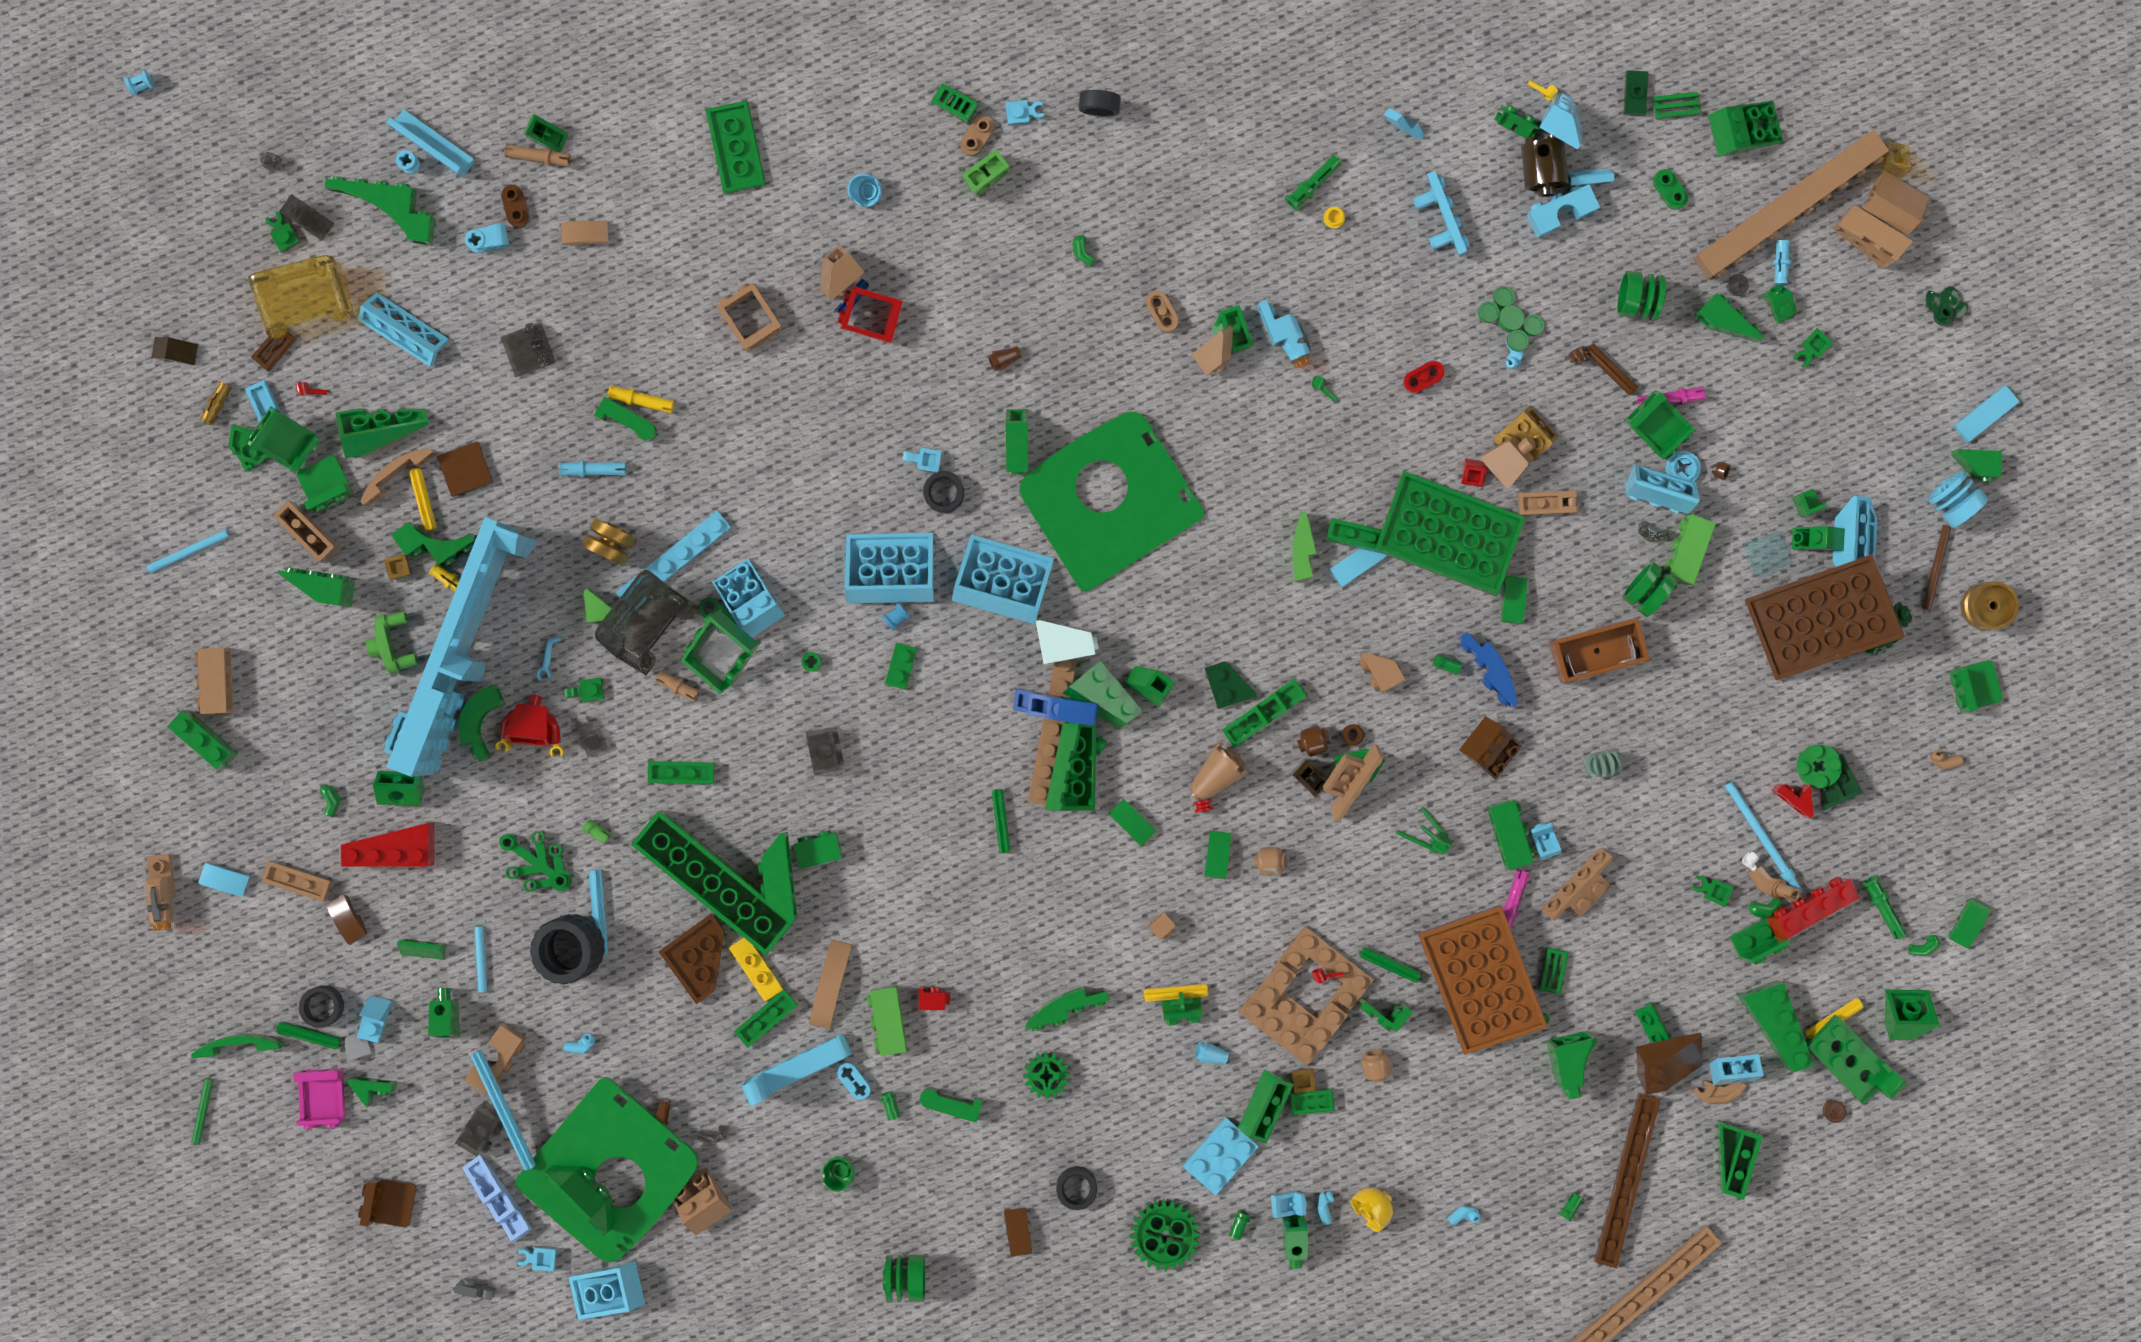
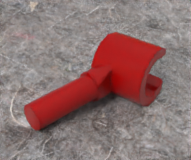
(303, 390)
(1320, 977)

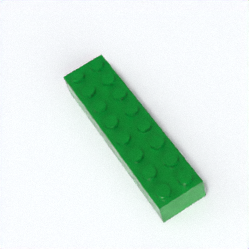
(711, 881)

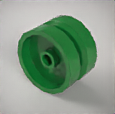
(1649, 589)

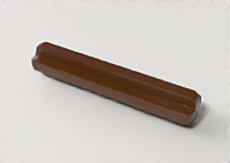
(1611, 369)

